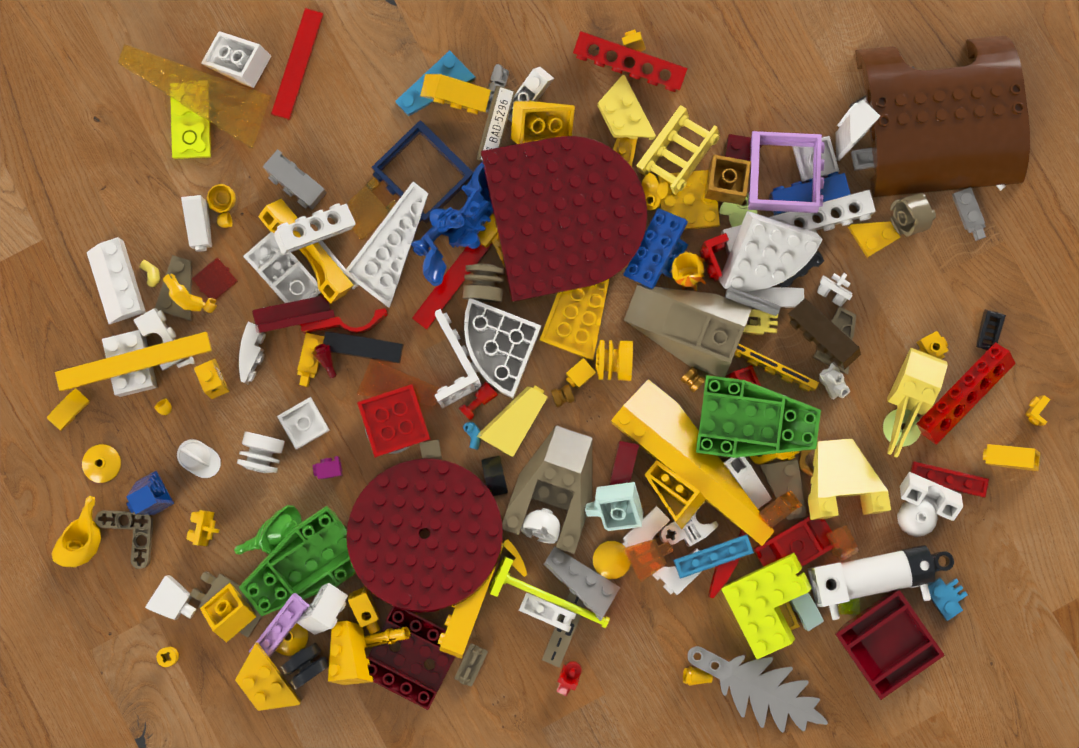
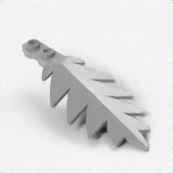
(761, 689)

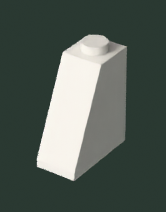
(197, 222)

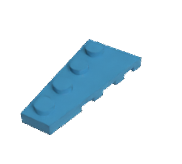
(449, 66)

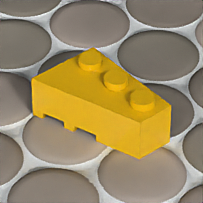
(455, 92)
(676, 493)
(347, 655)

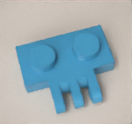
(946, 597)

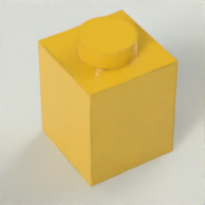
(580, 374)

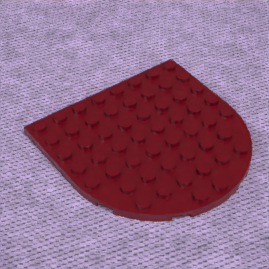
(563, 213)

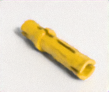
(389, 636)

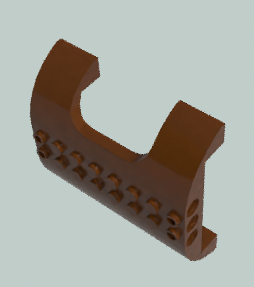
(947, 123)

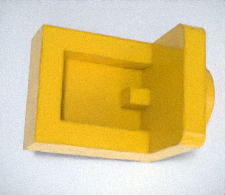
(634, 40)
(1036, 406)

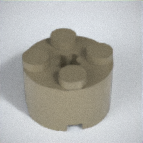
(912, 214)

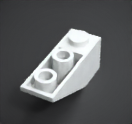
(532, 88)
(748, 480)

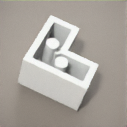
(323, 610)

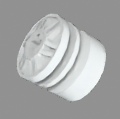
(260, 452)

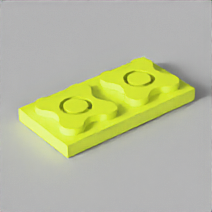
(189, 133)

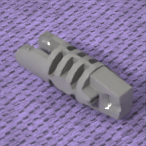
(498, 78)

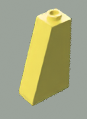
(514, 421)

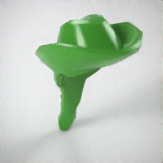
(272, 531)

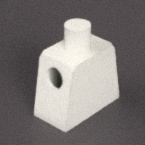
(171, 600)

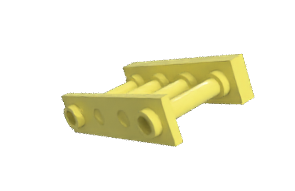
(670, 134)

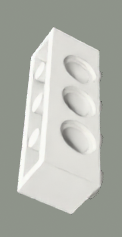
(288, 242)

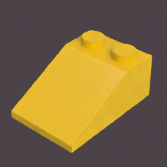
(540, 121)

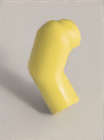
(152, 273)

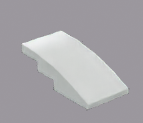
(282, 272)

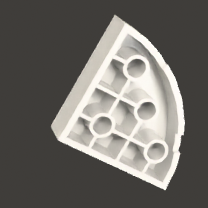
(767, 253)
(499, 344)

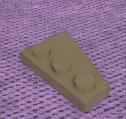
(845, 322)

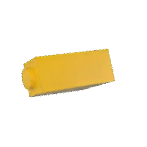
(1012, 457)

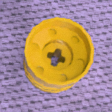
(615, 360)

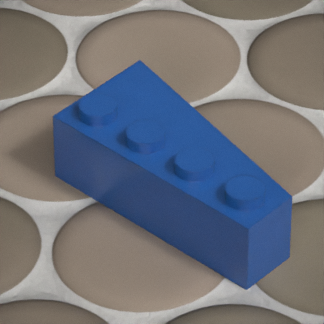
(149, 496)

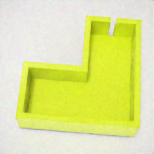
(757, 601)

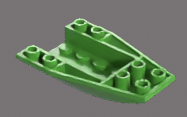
(753, 420)
(301, 563)

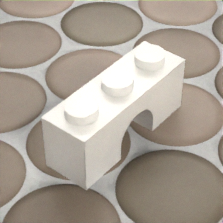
(154, 322)
(945, 501)

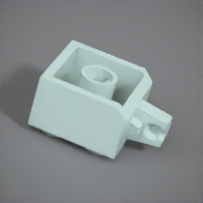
(617, 506)

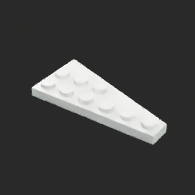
(385, 253)

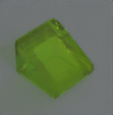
(850, 607)

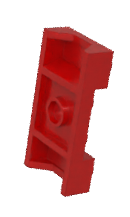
(804, 539)

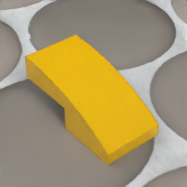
(67, 409)
(518, 561)

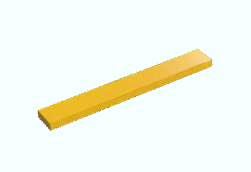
(133, 361)

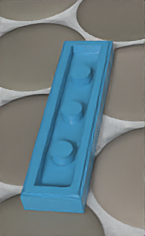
(713, 556)

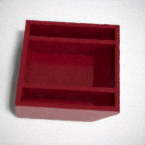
(889, 643)

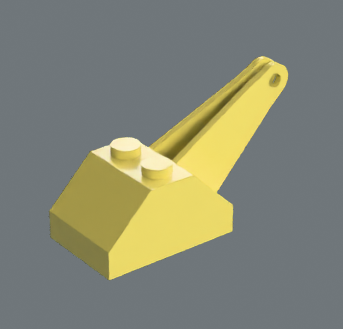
(914, 390)

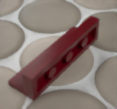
(292, 314)

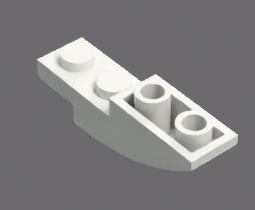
(250, 353)

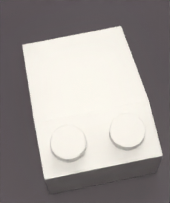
(237, 59)

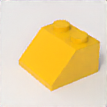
(227, 612)

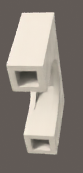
(651, 525)

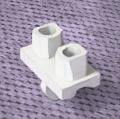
(842, 293)
(834, 382)

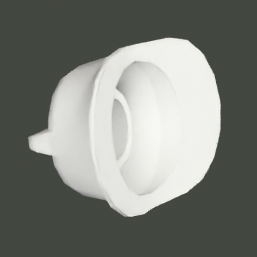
(198, 458)

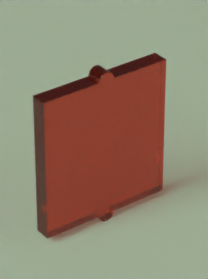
(214, 279)

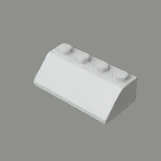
(853, 127)
(115, 280)

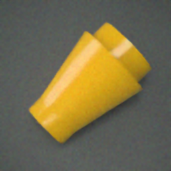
(696, 676)

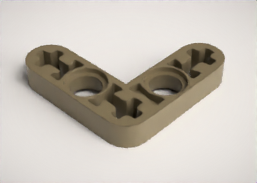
(138, 530)

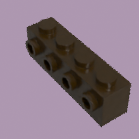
(824, 334)

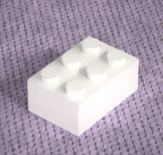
(135, 381)

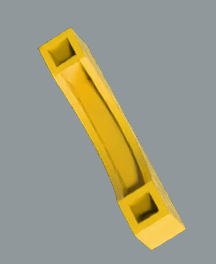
(330, 278)

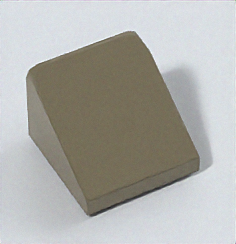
(431, 449)

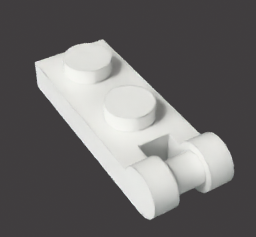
(546, 611)

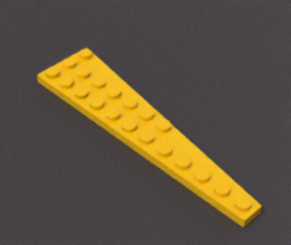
(578, 313)

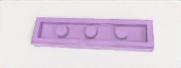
(282, 624)

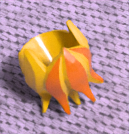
(688, 270)

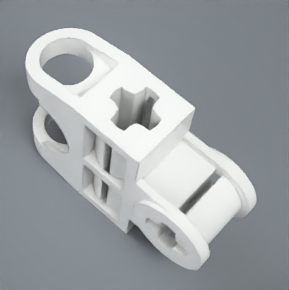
(696, 529)

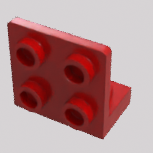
(707, 252)

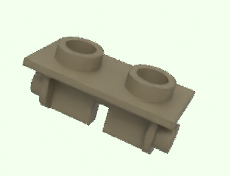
(471, 665)

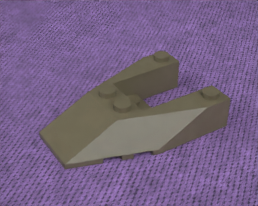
(557, 476)

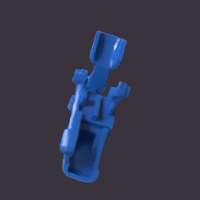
(459, 225)

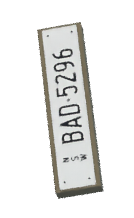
(496, 119)

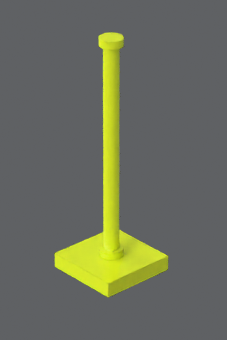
(503, 577)

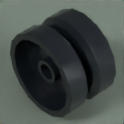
(304, 664)

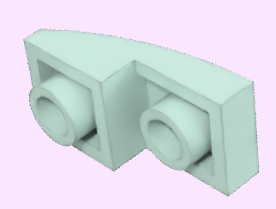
(807, 611)

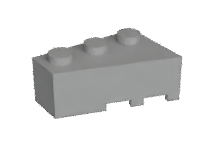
(294, 180)

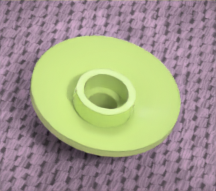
(913, 433)

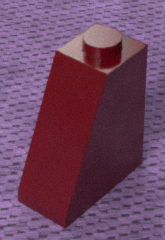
(623, 463)

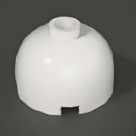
(917, 519)
(542, 525)

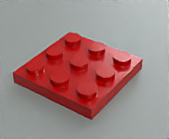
(393, 420)

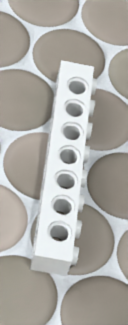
(861, 200)

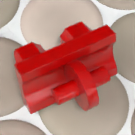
(569, 677)

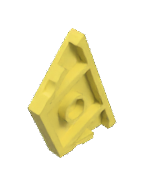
(624, 112)

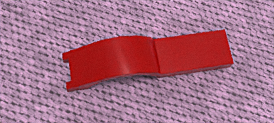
(336, 322)

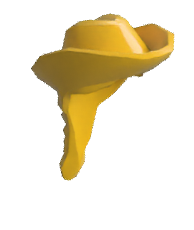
(79, 539)

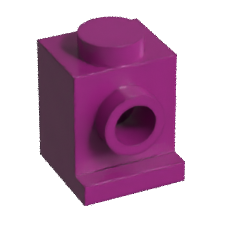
(328, 468)

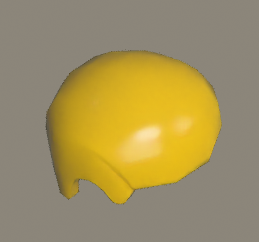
(221, 198)

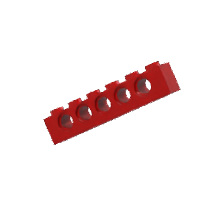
(586, 40)
(966, 393)

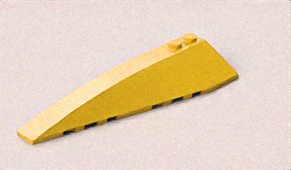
(671, 438)

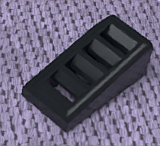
(983, 328)

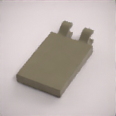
(217, 585)

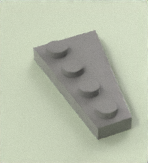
(588, 585)

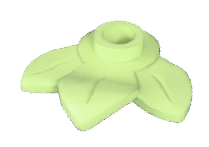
(735, 211)

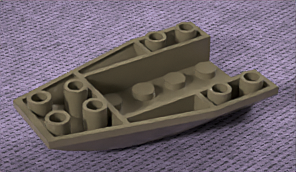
(690, 325)

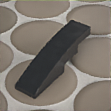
(364, 347)

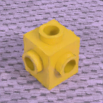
(934, 341)

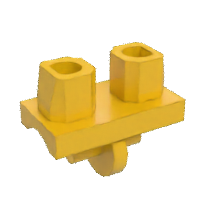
(204, 528)

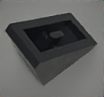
(494, 475)

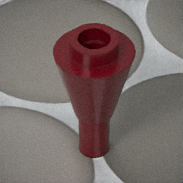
(323, 355)

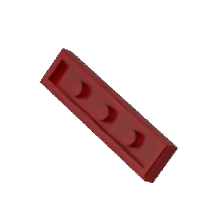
(952, 479)

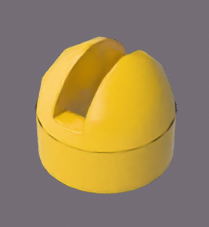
(224, 220)
(163, 407)

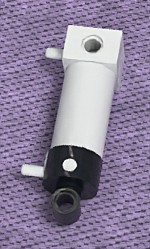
(876, 575)

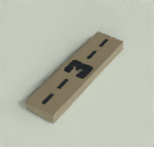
(561, 639)

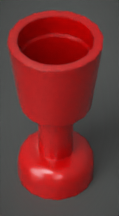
(484, 395)

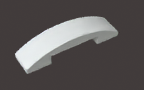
(783, 297)

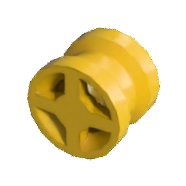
(171, 655)

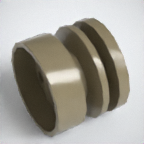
(484, 282)

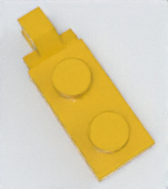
(308, 364)

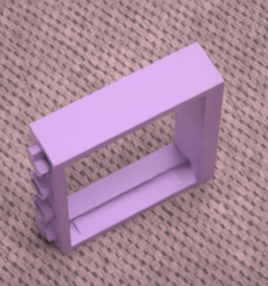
(786, 139)

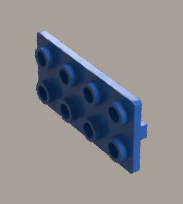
(658, 249)

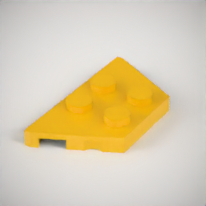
(264, 682)

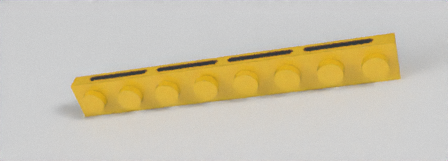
(772, 367)

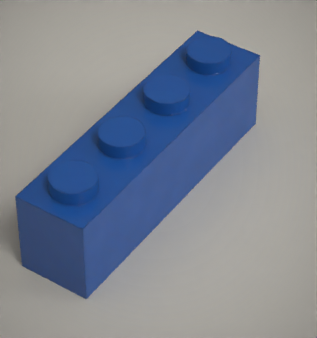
(834, 187)

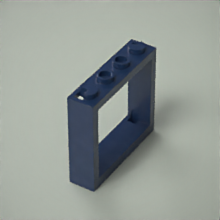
(421, 128)

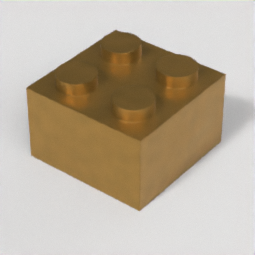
(727, 179)

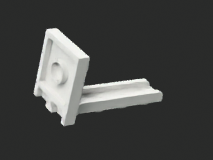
(462, 386)

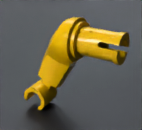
(185, 300)

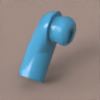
(472, 430)

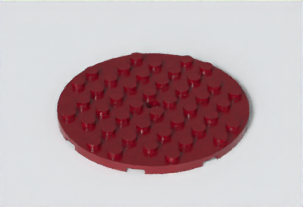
(434, 570)

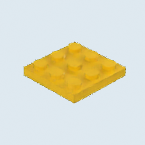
(691, 202)

